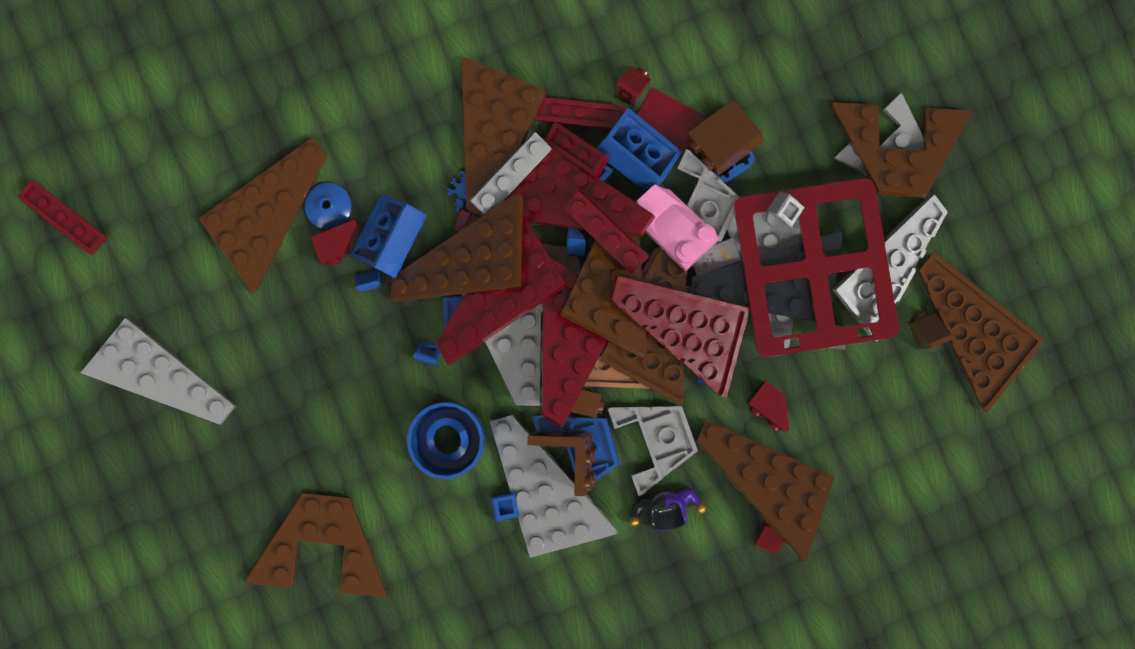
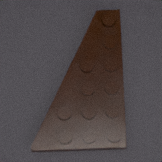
(659, 367)
(780, 487)

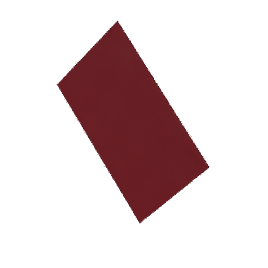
(670, 118)

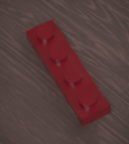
(579, 113)
(62, 217)
(606, 231)

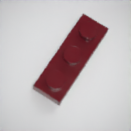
(576, 149)

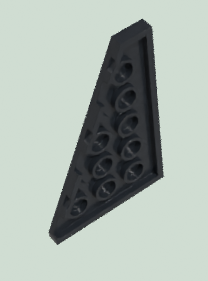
(783, 298)

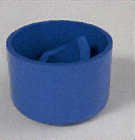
(422, 444)

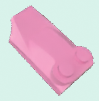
(677, 227)

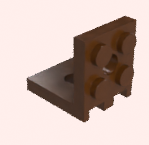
(584, 454)

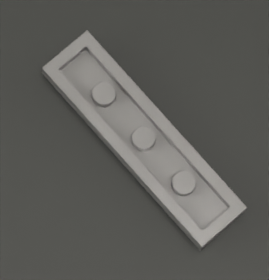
(510, 173)

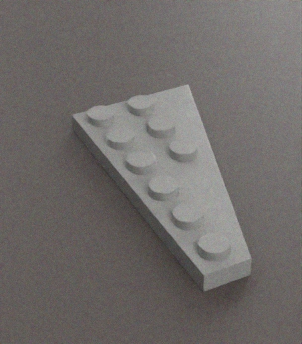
(903, 249)

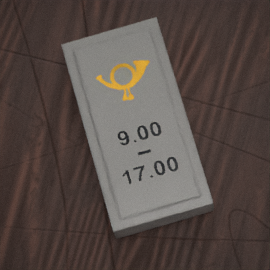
(718, 256)

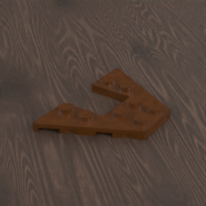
(901, 170)
(326, 521)

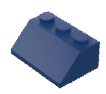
(639, 151)
(388, 235)

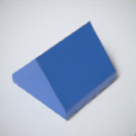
(427, 353)

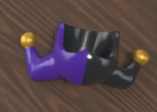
(667, 509)

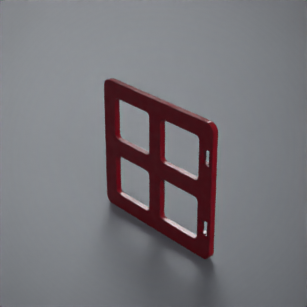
(817, 268)

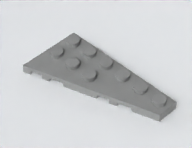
(146, 368)

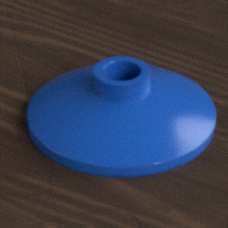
(338, 211)

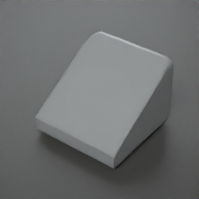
(785, 208)

